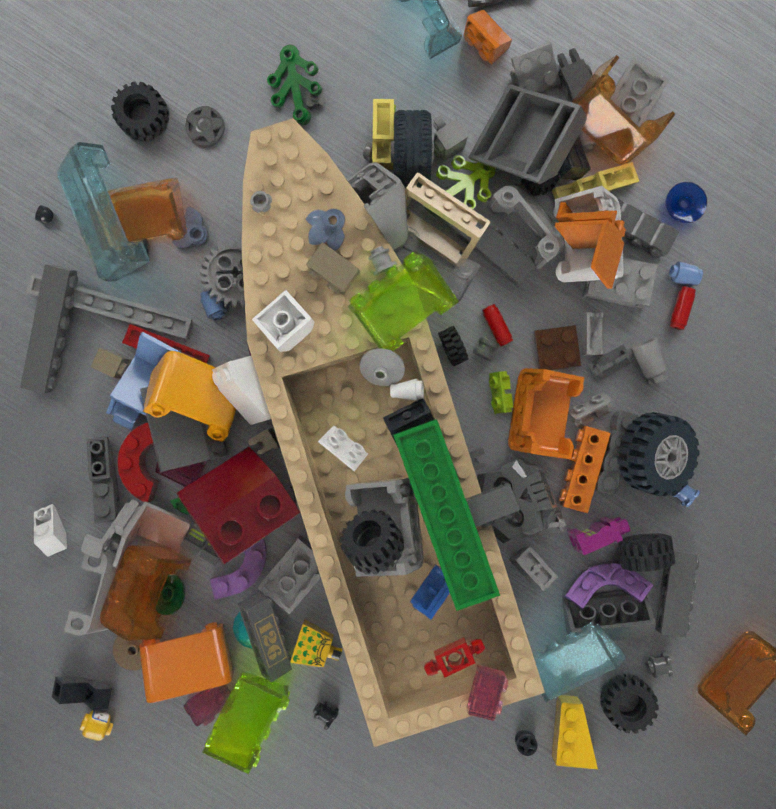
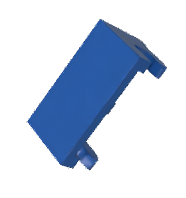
(431, 593)

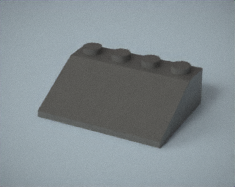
(181, 440)

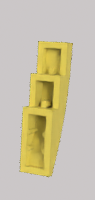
(610, 179)

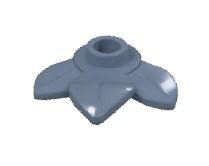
(193, 223)
(323, 230)

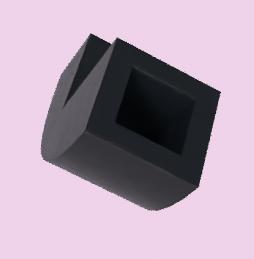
(81, 690)

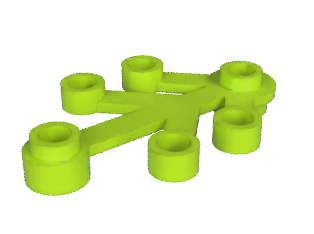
(467, 181)

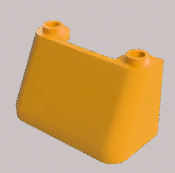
(188, 389)

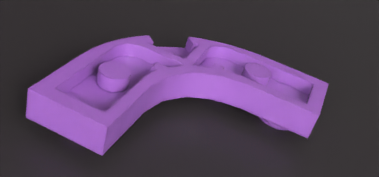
(604, 575)
(243, 577)

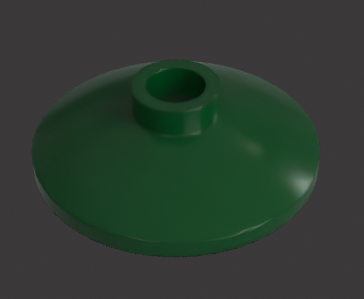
(171, 596)

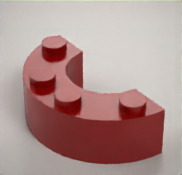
(132, 464)

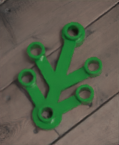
(293, 82)

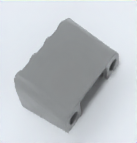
(89, 619)

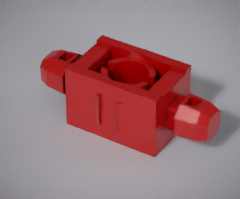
(432, 667)

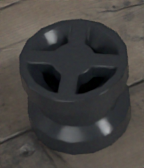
(527, 747)

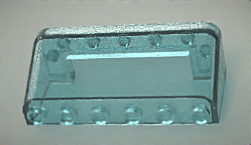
(96, 214)

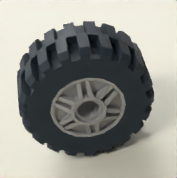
(658, 453)

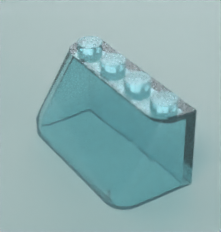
(576, 660)

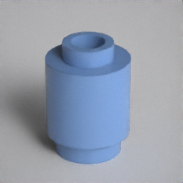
(685, 274)
(212, 309)

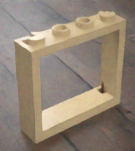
(450, 210)

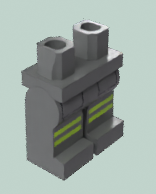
(194, 543)

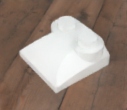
(284, 322)

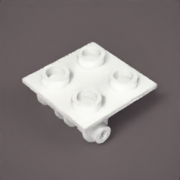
(343, 447)

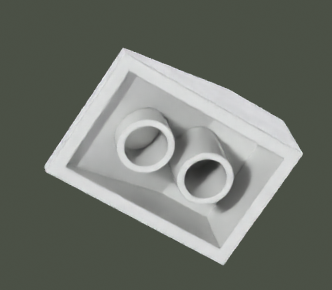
(242, 388)

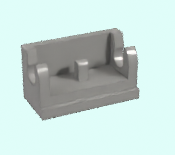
(592, 334)
(533, 569)

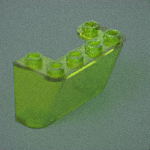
(401, 300)
(246, 721)

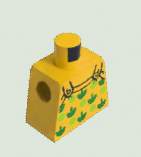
(314, 646)

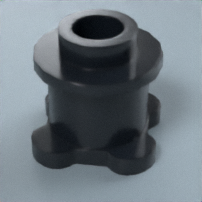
(325, 714)

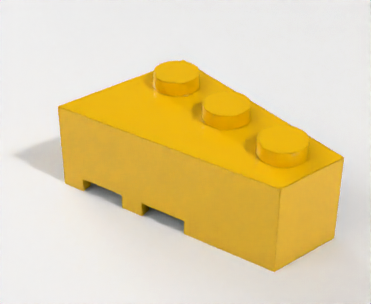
(571, 735)

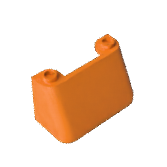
(542, 412)
(186, 664)

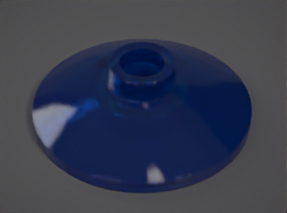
(694, 198)

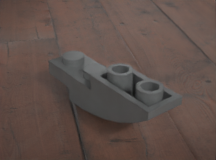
(103, 478)

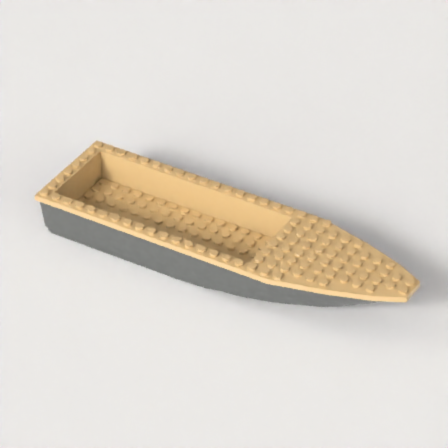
(323, 387)

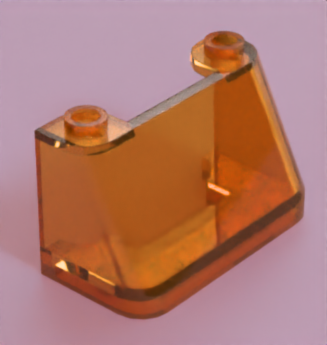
(150, 209)
(740, 679)

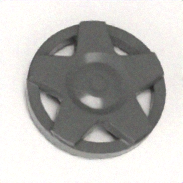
(204, 125)

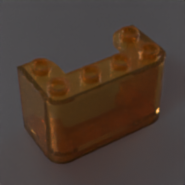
(136, 590)

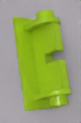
(500, 401)

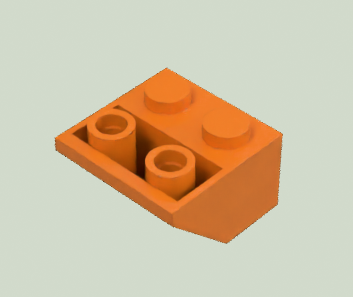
(486, 36)

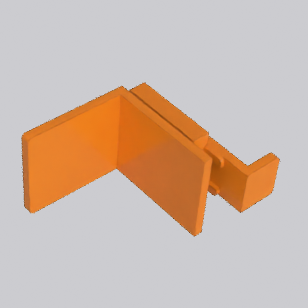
(594, 231)

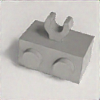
(448, 138)

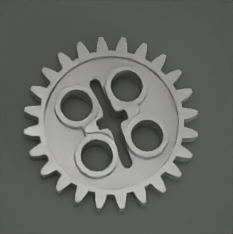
(233, 256)

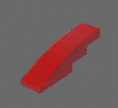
(132, 337)

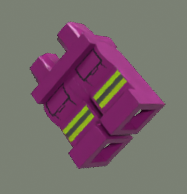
(598, 534)

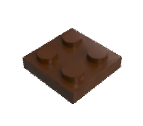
(557, 348)

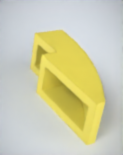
(383, 132)

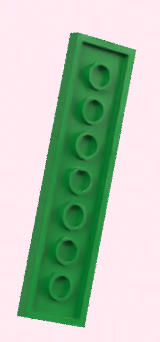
(446, 515)

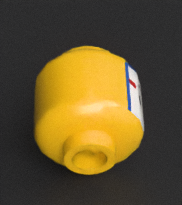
(96, 725)

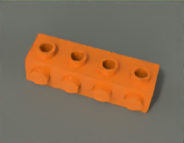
(584, 469)

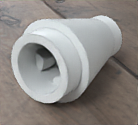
(408, 390)

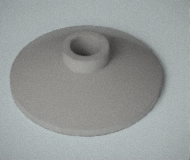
(382, 367)

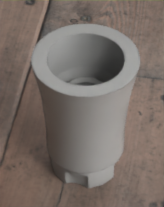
(650, 360)

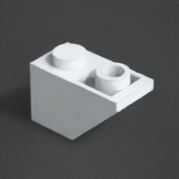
(49, 531)

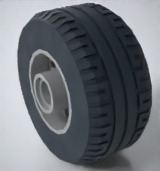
(412, 145)

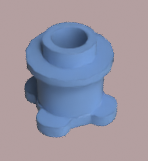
(687, 495)

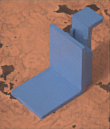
(136, 377)

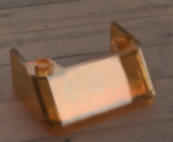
(609, 124)

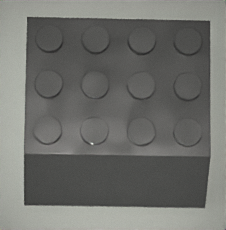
(529, 134)

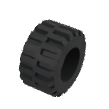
(128, 100)
(382, 552)
(646, 552)
(640, 715)

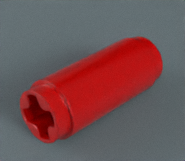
(682, 308)
(497, 325)

